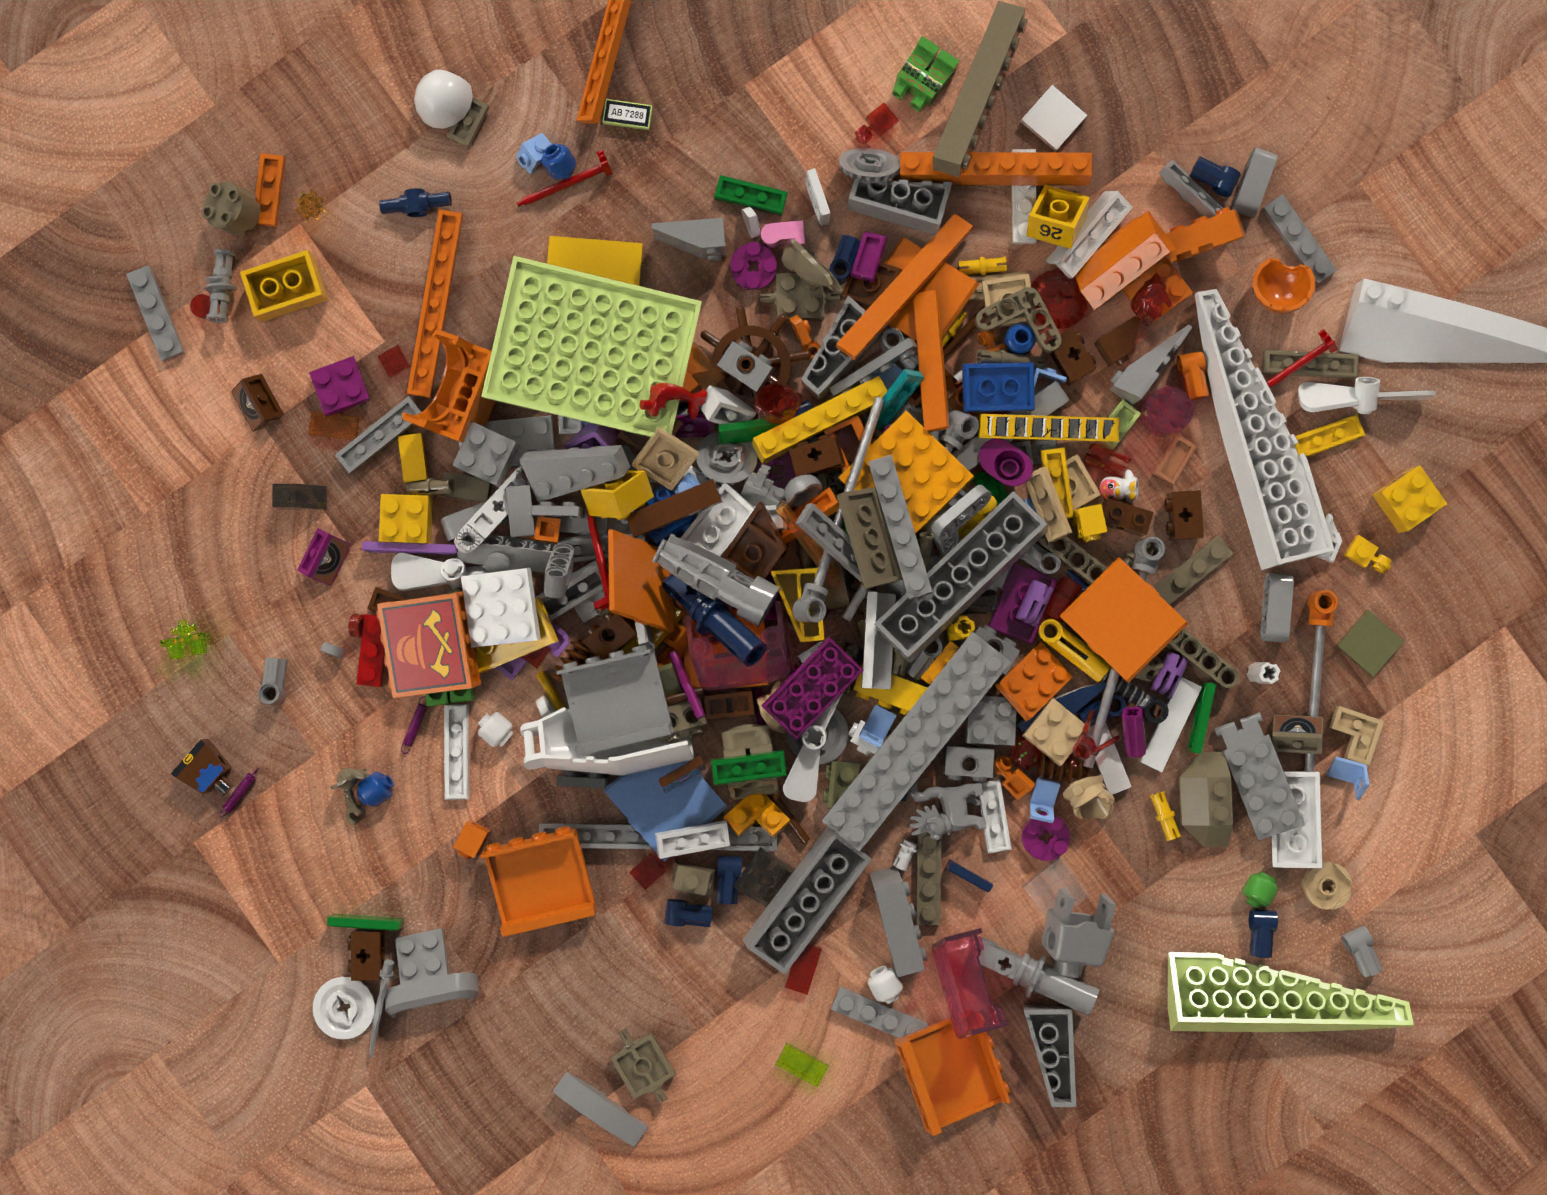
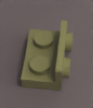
(840, 777)

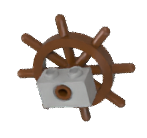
(750, 367)

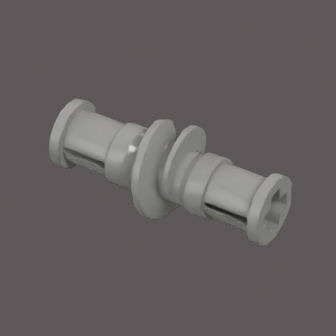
(220, 285)

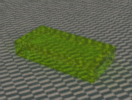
(801, 1064)

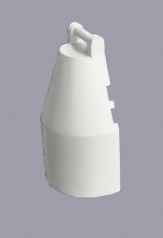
(559, 741)

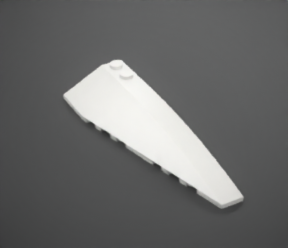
(1413, 327)

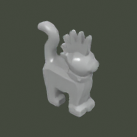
(953, 806)

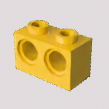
(1089, 523)

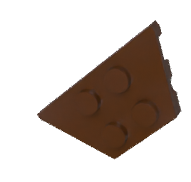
(756, 545)

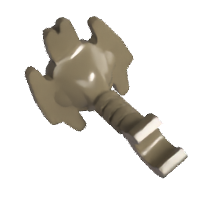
(347, 780)

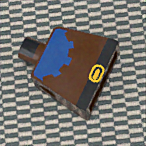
(204, 769)

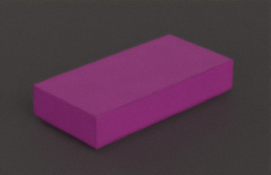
(869, 256)

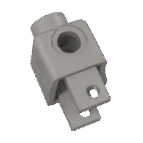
(1077, 937)

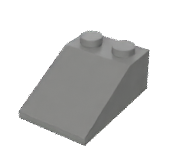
(698, 237)

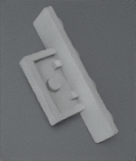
(572, 517)

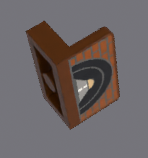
(256, 401)

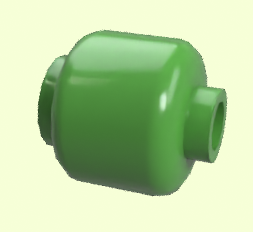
(1260, 890)

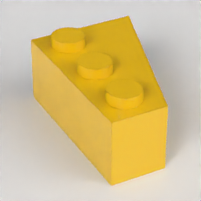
(791, 589)

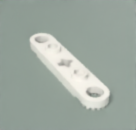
(486, 519)

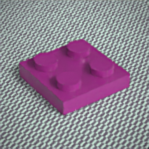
(339, 386)

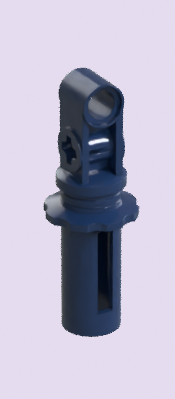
(716, 619)

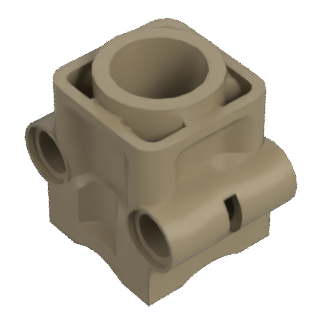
(745, 741)

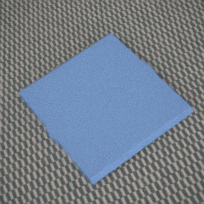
(654, 811)

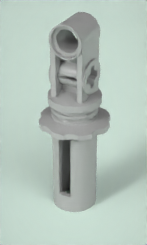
(1039, 977)

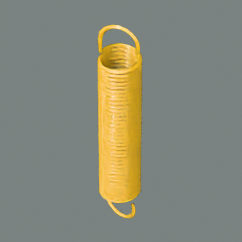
(550, 690)

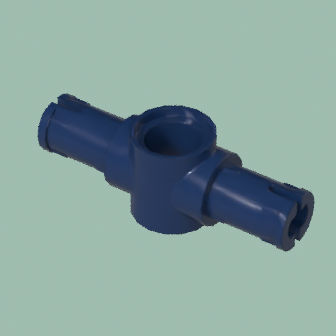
(415, 202)

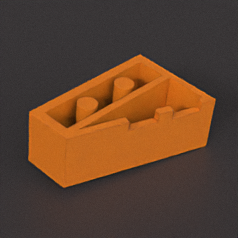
(1205, 234)

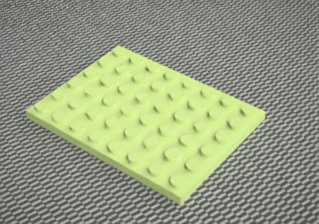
(588, 347)

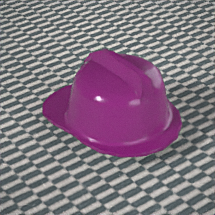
(1005, 462)

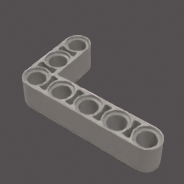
(540, 556)

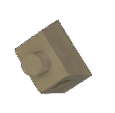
(692, 878)

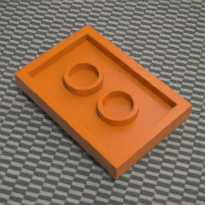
(1033, 681)

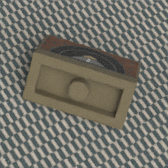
(1298, 734)

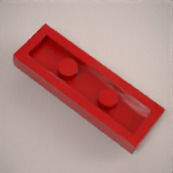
(371, 654)

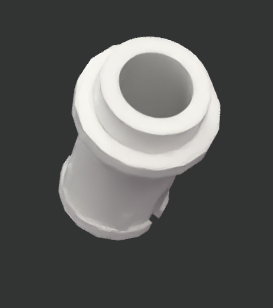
(905, 854)

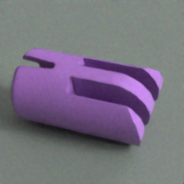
(1034, 603)
(1170, 675)

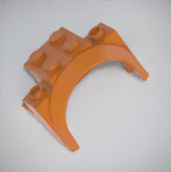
(460, 391)

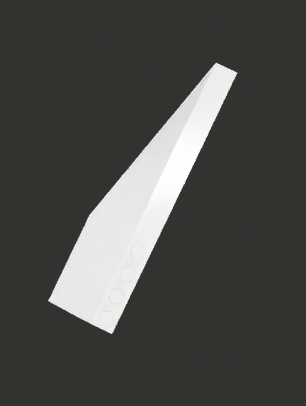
(1267, 470)

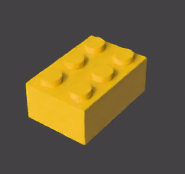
(284, 286)

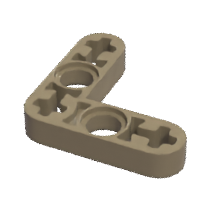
(1021, 308)

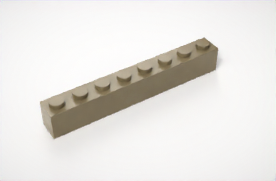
(979, 89)

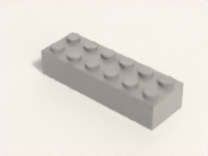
(806, 900)

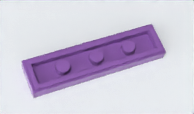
(409, 548)

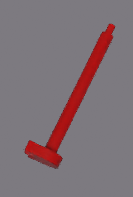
(603, 167)
(1328, 344)
(602, 603)

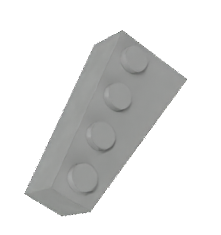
(901, 202)
(829, 362)
(573, 469)
(897, 921)
(1054, 1045)

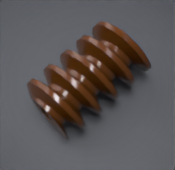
(578, 654)
(1070, 768)

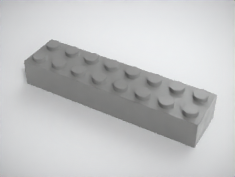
(963, 576)

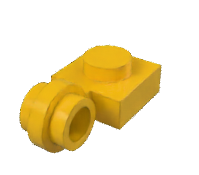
(1363, 552)

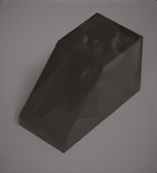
(299, 497)

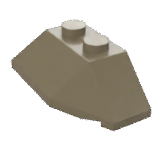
(1207, 799)

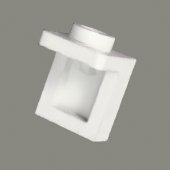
(863, 745)

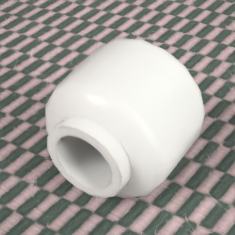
(495, 729)
(885, 984)

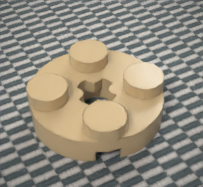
(1326, 899)

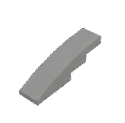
(600, 1109)

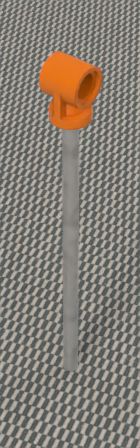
(1320, 617)

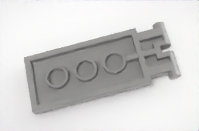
(1260, 777)

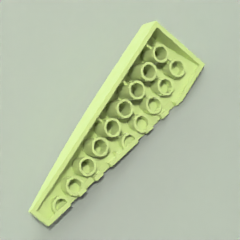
(1237, 996)

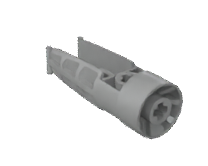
(717, 578)

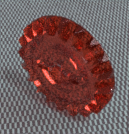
(1070, 309)

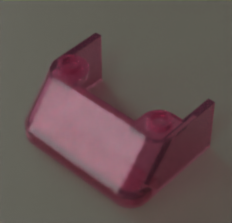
(727, 671)
(965, 985)

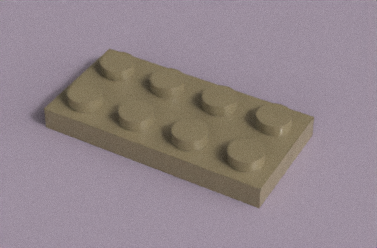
(869, 537)

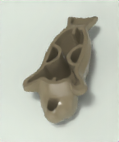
(809, 267)

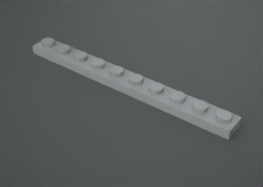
(625, 837)

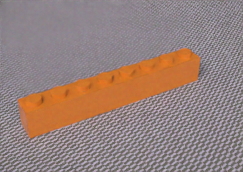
(1004, 169)

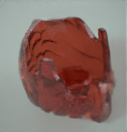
(1148, 300)
(777, 403)

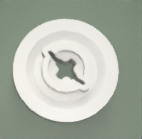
(337, 1022)

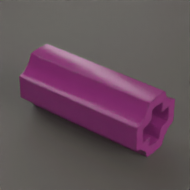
(1134, 732)

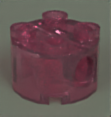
(1166, 411)

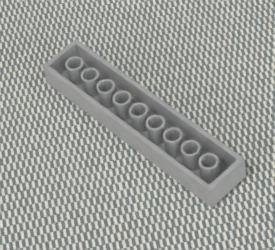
(916, 741)

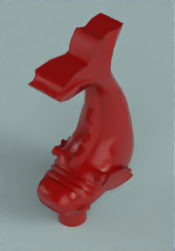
(664, 392)

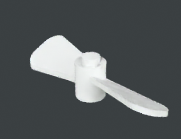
(1363, 397)
(416, 572)
(803, 777)

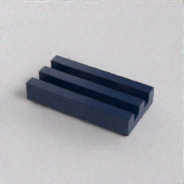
(969, 876)

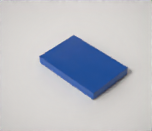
(998, 387)

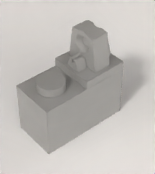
(761, 489)

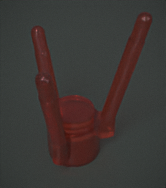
(1086, 745)

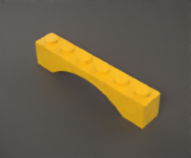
(807, 425)

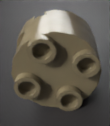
(231, 208)

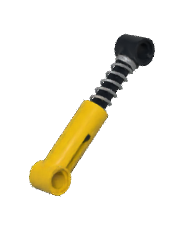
(1099, 669)

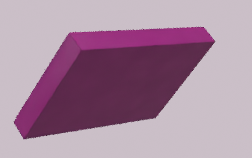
(1010, 600)

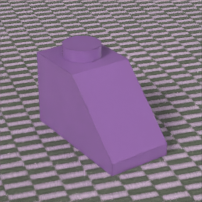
(592, 436)

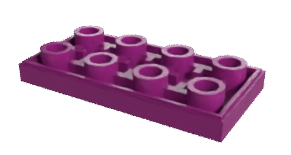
(812, 688)

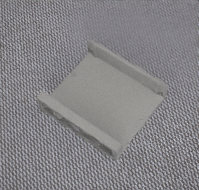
(616, 700)

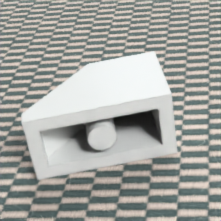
(725, 408)

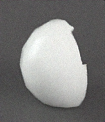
(442, 99)

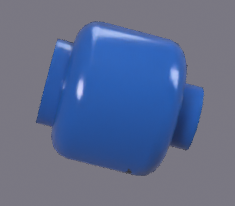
(558, 161)
(1019, 339)
(375, 789)

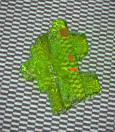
(175, 645)

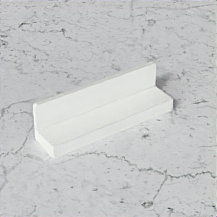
(1100, 222)
(877, 650)

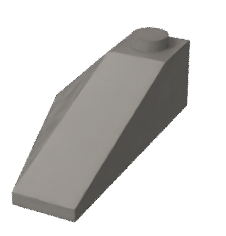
(1139, 376)

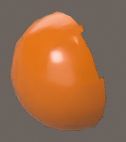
(1283, 287)

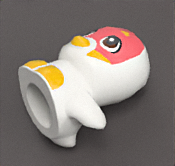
(1119, 488)

